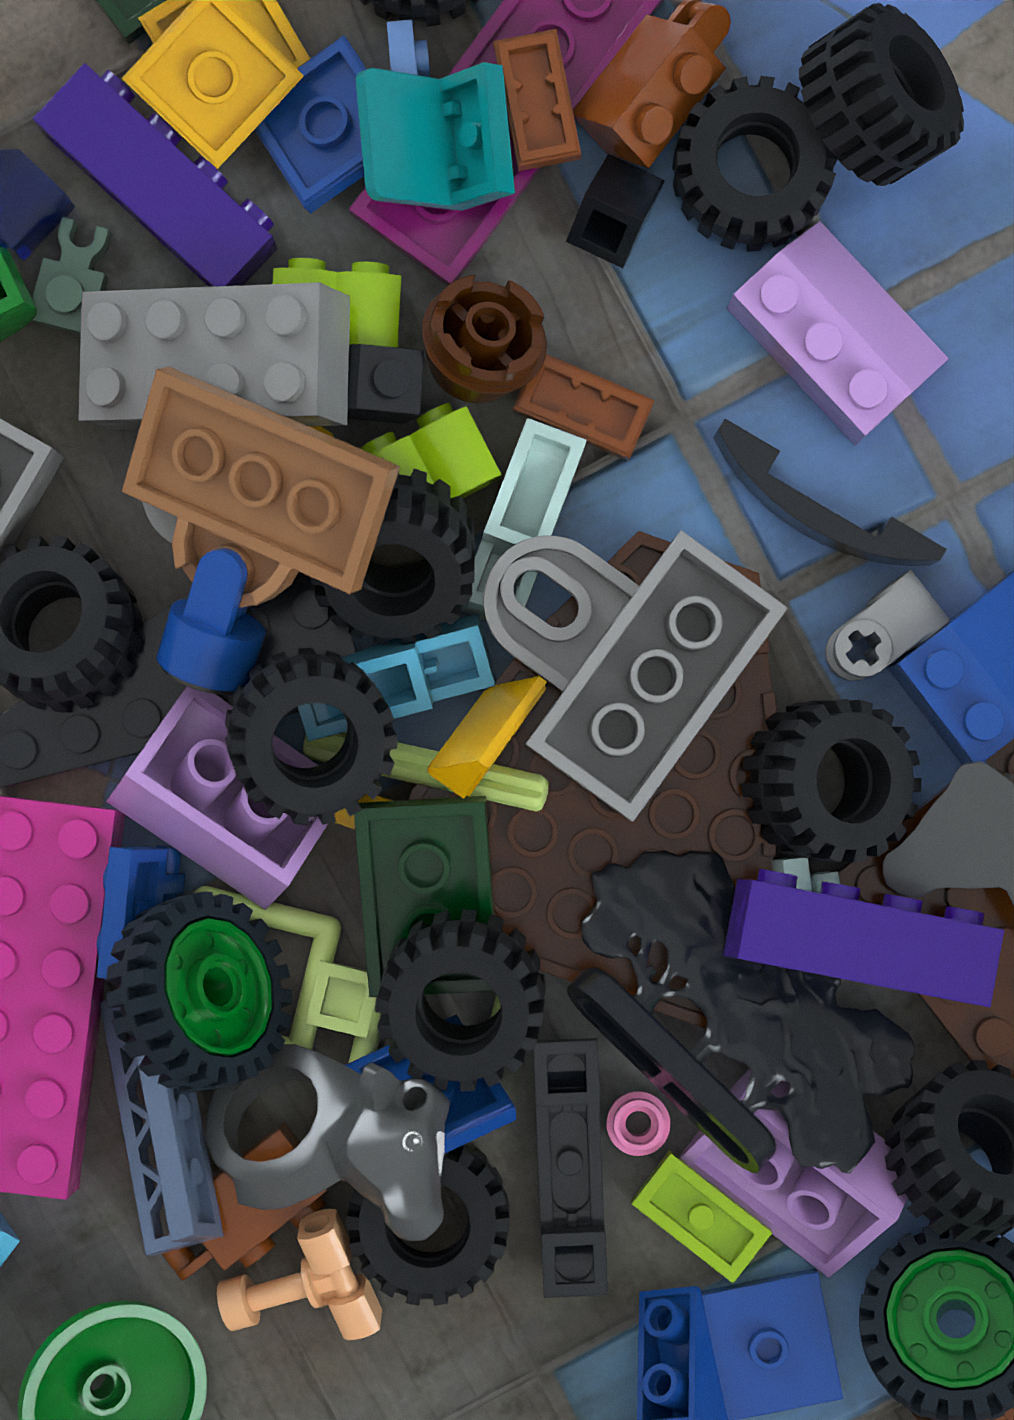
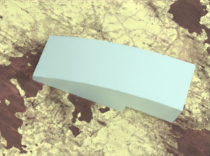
(526, 503)

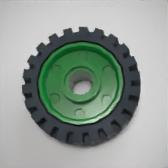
(199, 992)
(901, 1331)

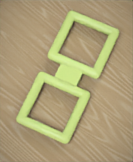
(331, 992)

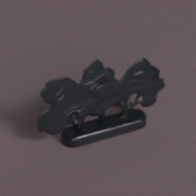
(755, 1013)

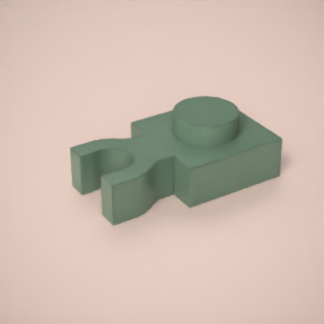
(63, 281)

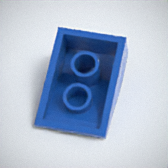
(967, 676)

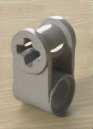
(890, 623)

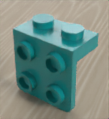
(435, 137)

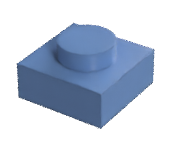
(405, 53)

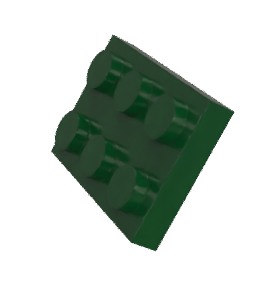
(419, 863)

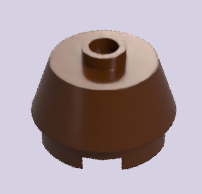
(483, 339)

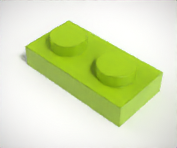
(701, 1216)

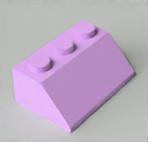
(836, 332)
(193, 801)
(810, 1209)

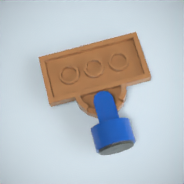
(251, 512)

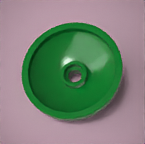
(148, 1365)

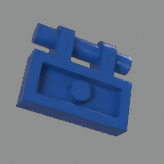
(132, 883)

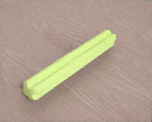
(411, 763)

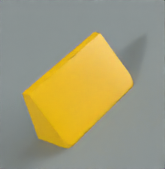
(484, 734)

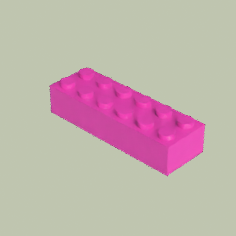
(49, 986)

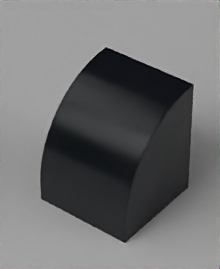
(615, 210)

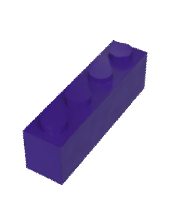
(155, 181)
(862, 940)

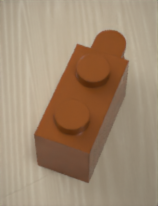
(655, 82)
(244, 1227)

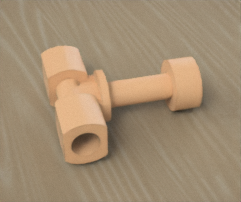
(323, 1279)

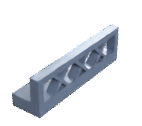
(179, 1151)

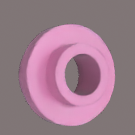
(642, 1143)

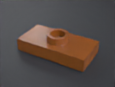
(537, 100)
(585, 406)

